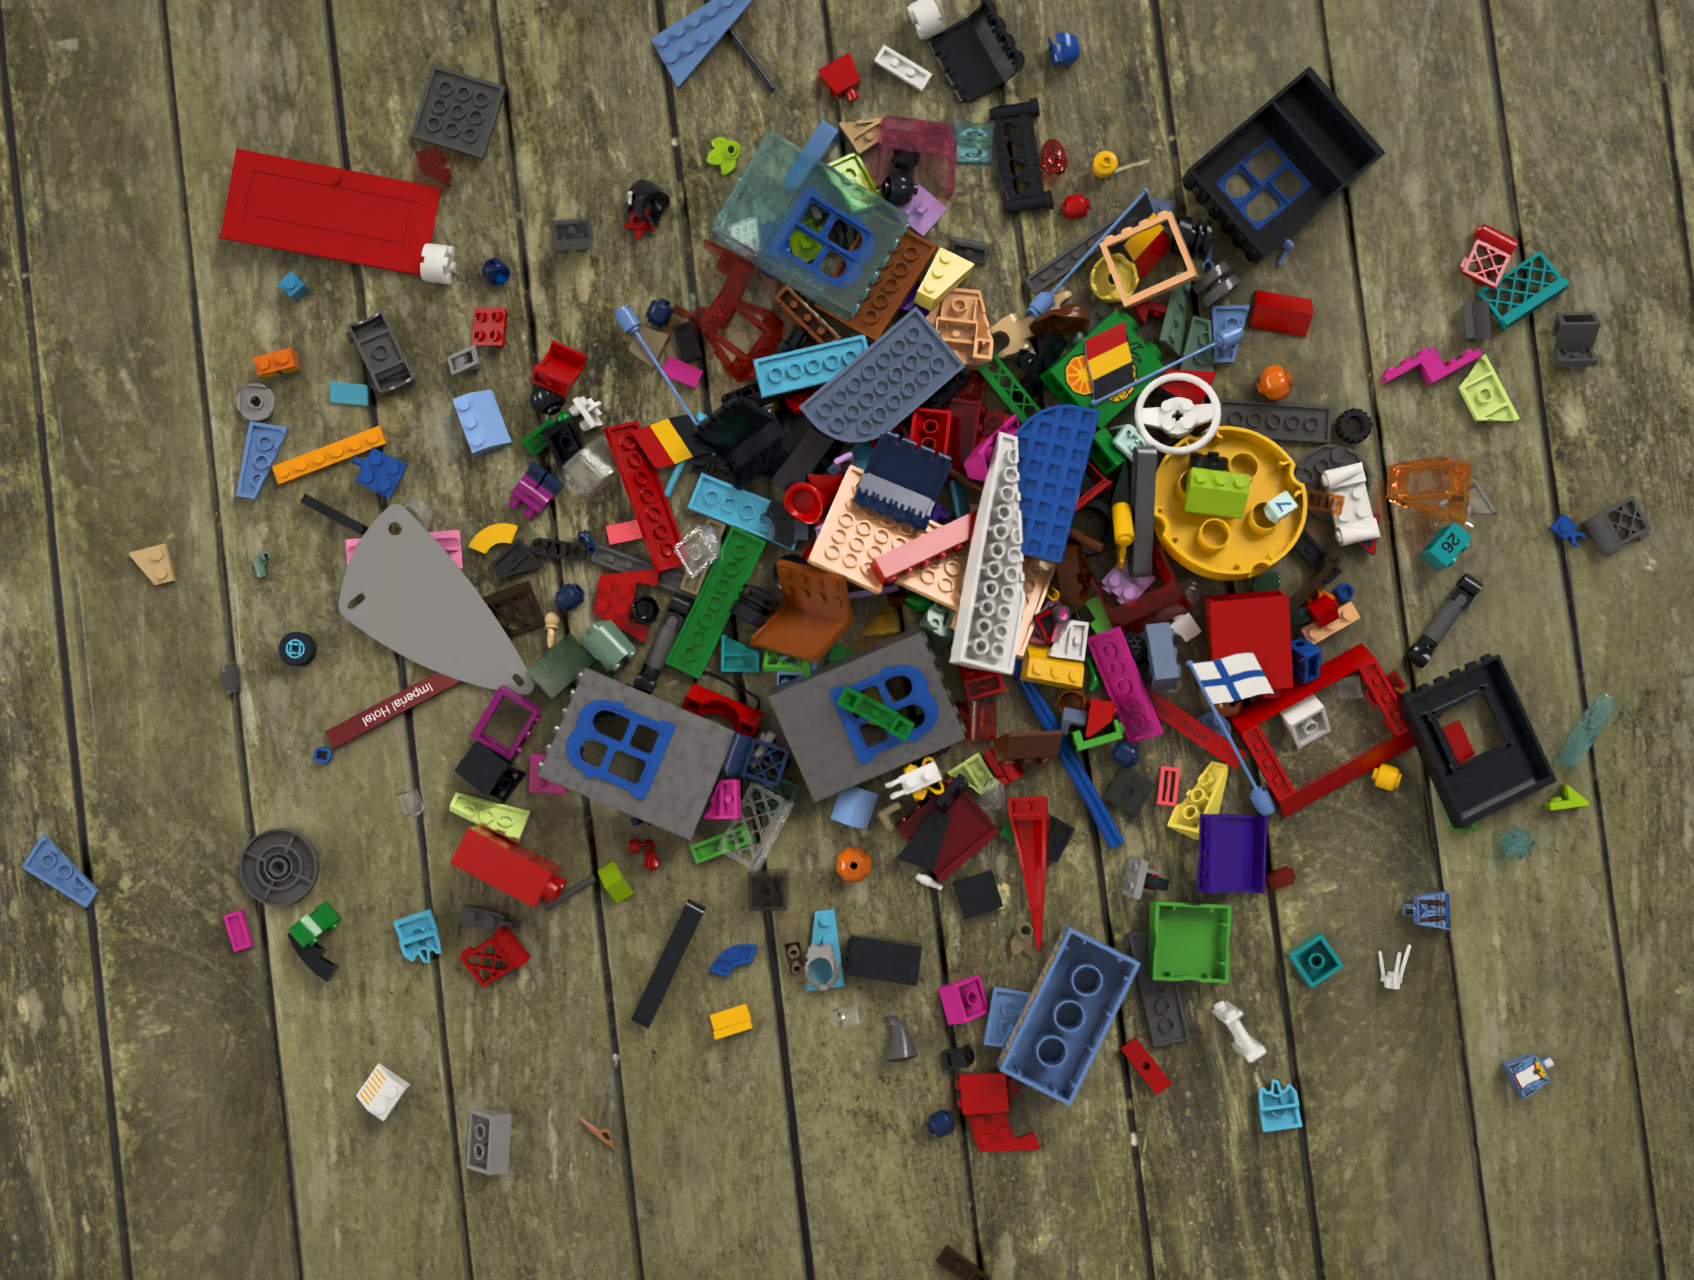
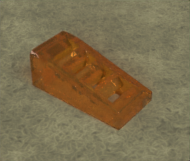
(1339, 505)

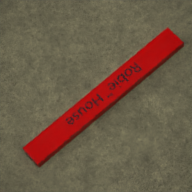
(1194, 729)

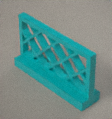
(1535, 300)

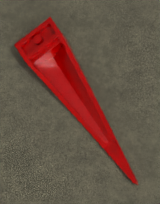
(1030, 830)

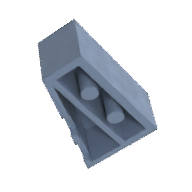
(1161, 656)

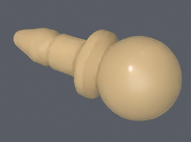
(551, 621)

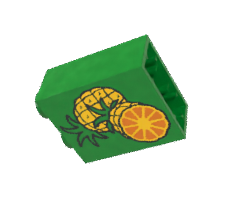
(1071, 378)

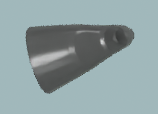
(901, 1044)

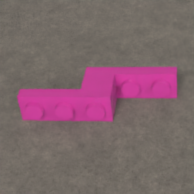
(1430, 365)

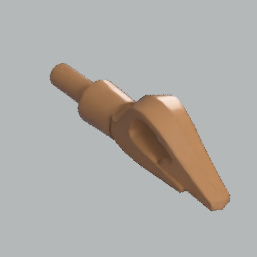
(598, 1132)

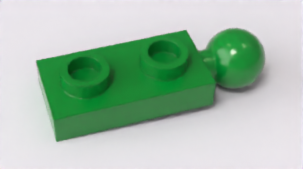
(535, 441)

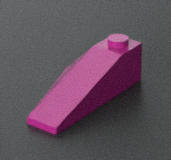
(980, 458)

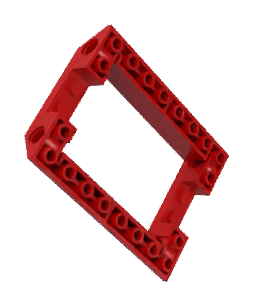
(1277, 783)

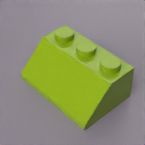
(1216, 493)

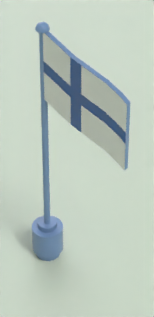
(1230, 681)

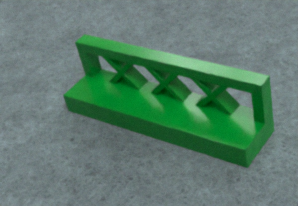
(1008, 398)

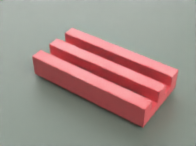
(1168, 782)

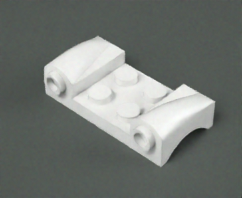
(1356, 518)

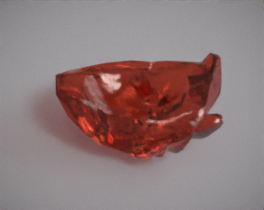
(1053, 158)
(974, 388)

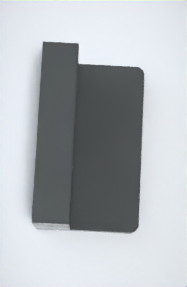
(1477, 320)

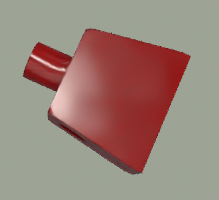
(841, 78)

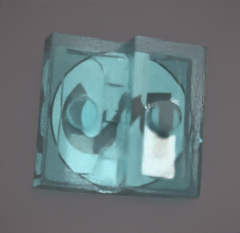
(974, 143)

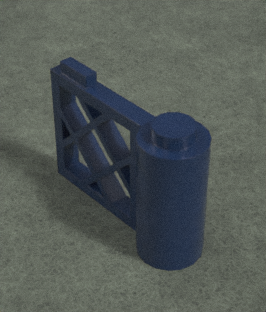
(740, 754)

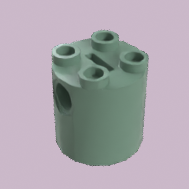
(937, 626)
(608, 646)

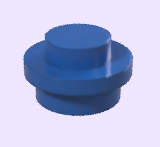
(1344, 592)

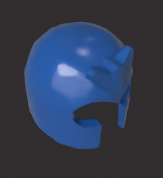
(1065, 53)

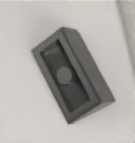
(970, 249)

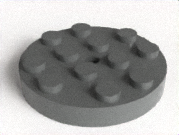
(260, 869)

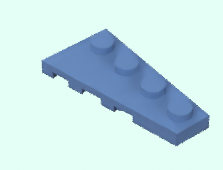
(259, 456)
(58, 871)

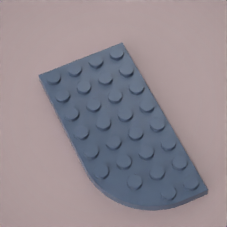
(884, 382)

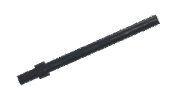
(750, 59)

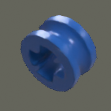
(323, 749)

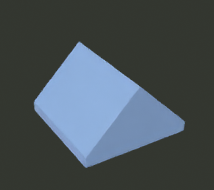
(854, 807)

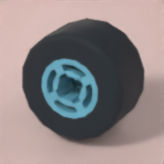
(303, 653)

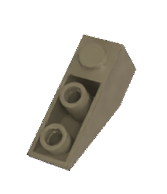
(792, 943)

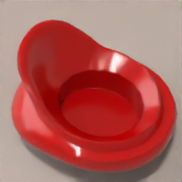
(804, 502)

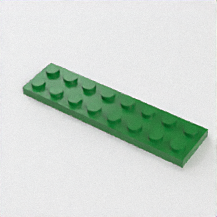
(712, 606)

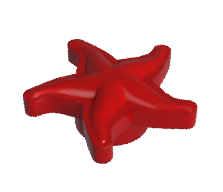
(638, 225)

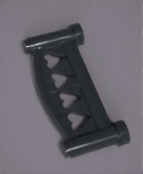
(1032, 196)

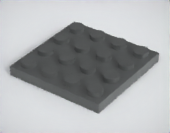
(458, 112)

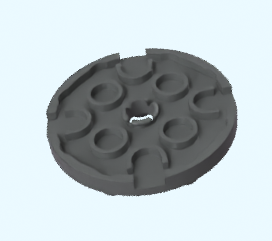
(1322, 459)

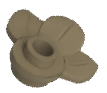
(1025, 941)

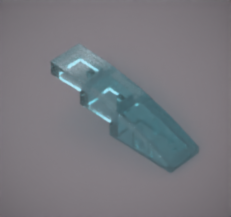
(1588, 730)

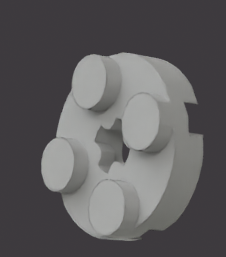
(249, 394)

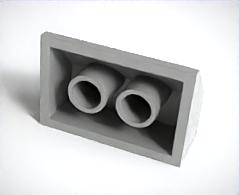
(489, 1141)

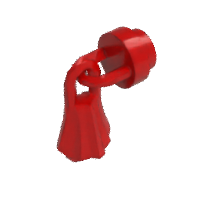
(651, 860)

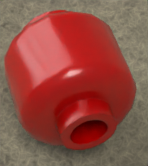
(1076, 206)

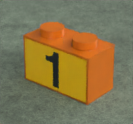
(276, 363)

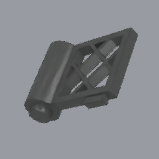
(1607, 536)

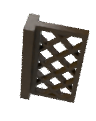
(509, 594)

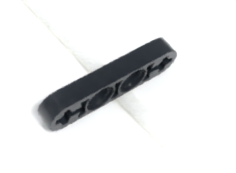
(334, 514)

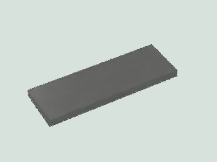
(1279, 420)
(1159, 998)

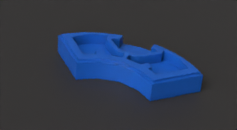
(733, 957)

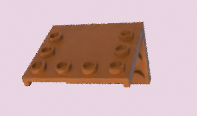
(812, 613)

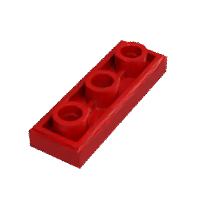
(1152, 1074)

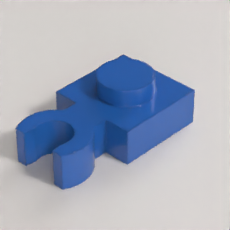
(1565, 528)

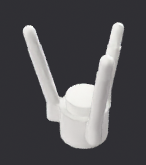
(1394, 978)

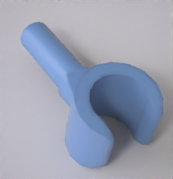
(1287, 246)
(1208, 259)

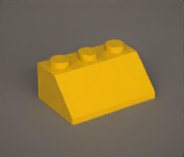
(1050, 670)

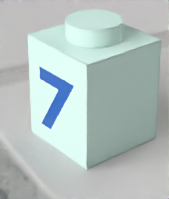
(1280, 507)

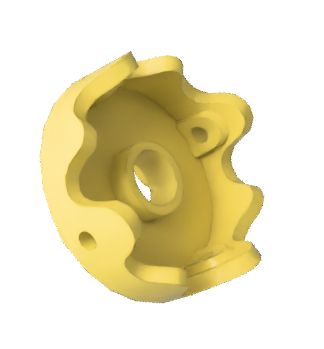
(1103, 288)

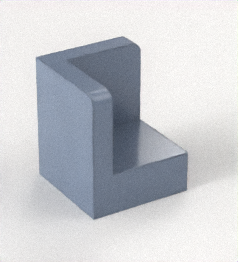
(1072, 717)

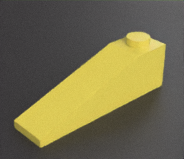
(1203, 798)

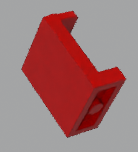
(559, 368)
(984, 1092)

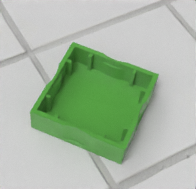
(1189, 941)

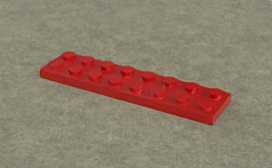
(645, 496)

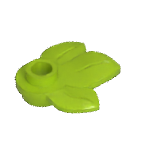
(721, 155)

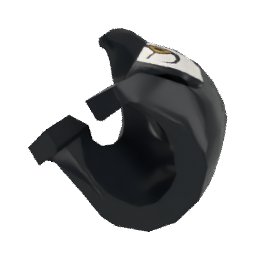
(640, 194)

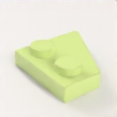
(974, 770)

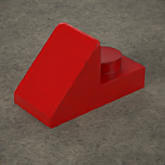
(1155, 309)

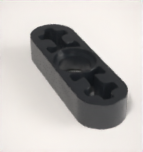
(545, 542)

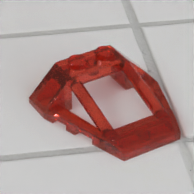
(742, 365)

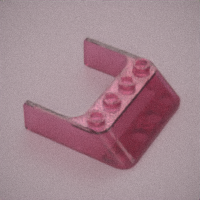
(919, 137)

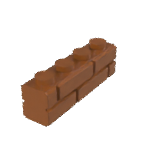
(805, 316)

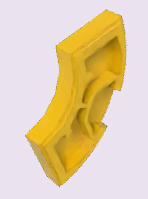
(492, 536)

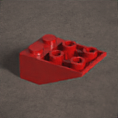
(979, 682)

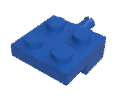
(380, 472)

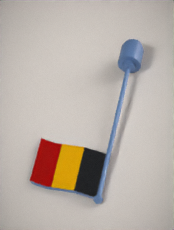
(1143, 249)
(1112, 363)
(669, 439)

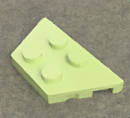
(1485, 394)

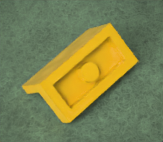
(731, 1021)

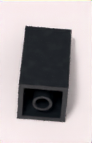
(883, 959)

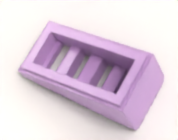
(843, 462)

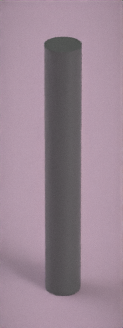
(571, 891)

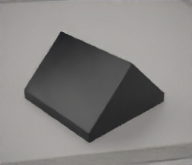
(562, 441)

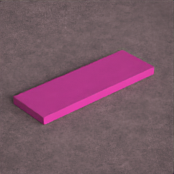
(1124, 685)

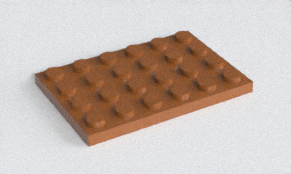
(891, 286)

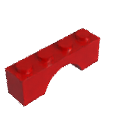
(704, 701)

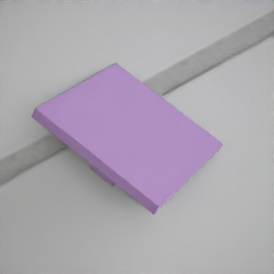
(923, 211)

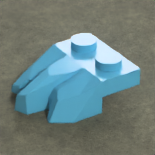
(418, 935)
(1279, 1108)

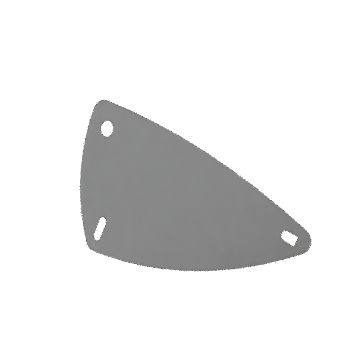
(427, 606)

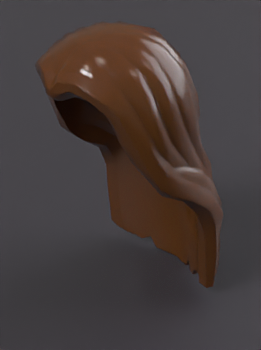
(1062, 321)

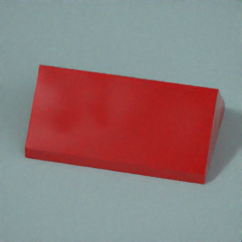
(1281, 313)
(931, 428)

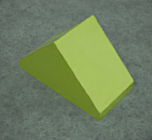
(615, 882)

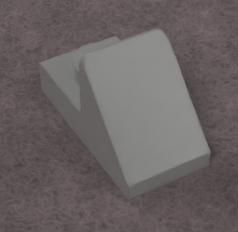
(464, 360)

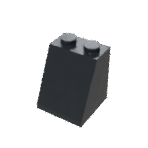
(489, 772)

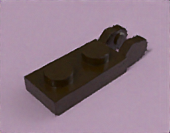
(959, 1265)

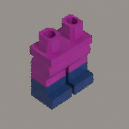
(536, 490)

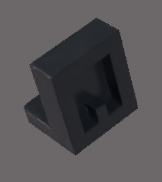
(958, 1057)

